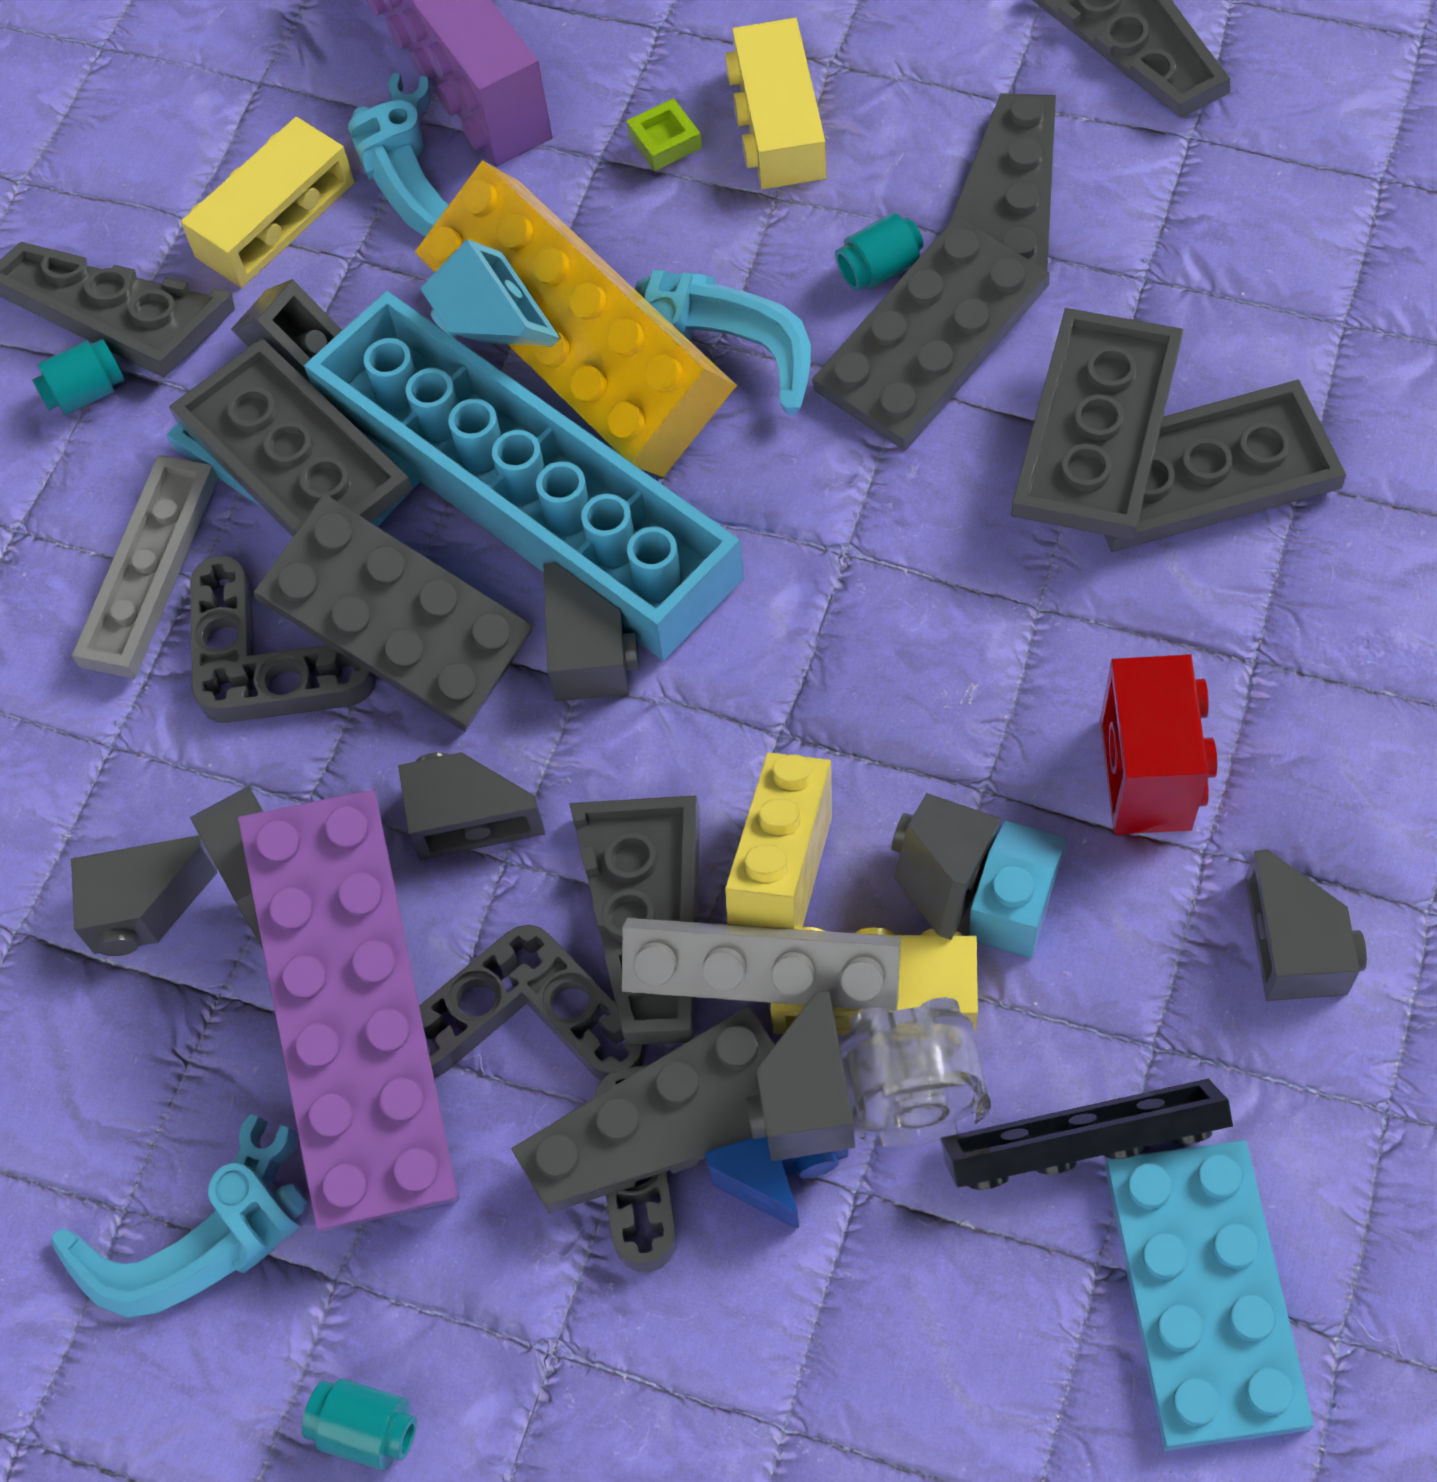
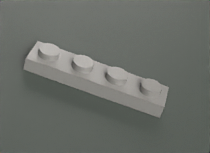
(145, 567)
(760, 963)

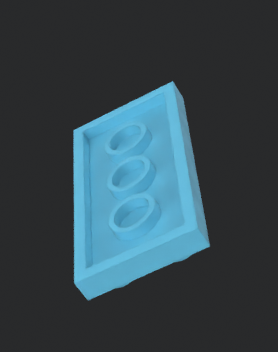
(1207, 1296)

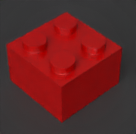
(1156, 744)

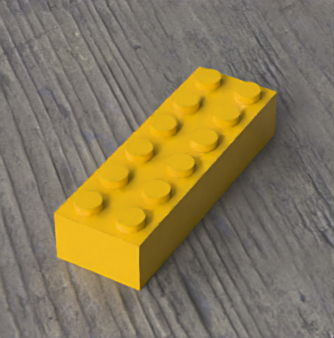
(615, 351)

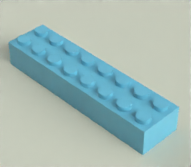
(528, 472)

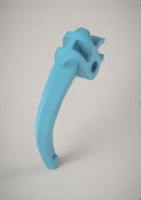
(388, 143)
(700, 304)
(243, 1230)

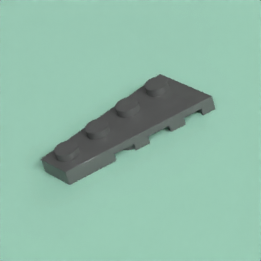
(1150, 46)
(1012, 176)
(134, 316)
(642, 866)
(652, 1119)

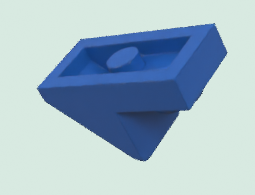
(749, 1175)

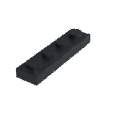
(1107, 1128)

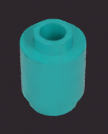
(879, 252)
(77, 376)
(359, 1423)

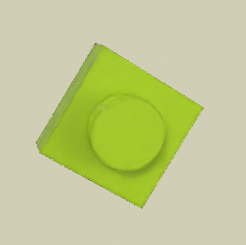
(664, 134)

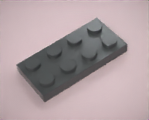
(931, 332)
(1098, 424)
(286, 440)
(1235, 462)
(393, 612)

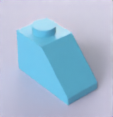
(485, 300)
(1016, 888)

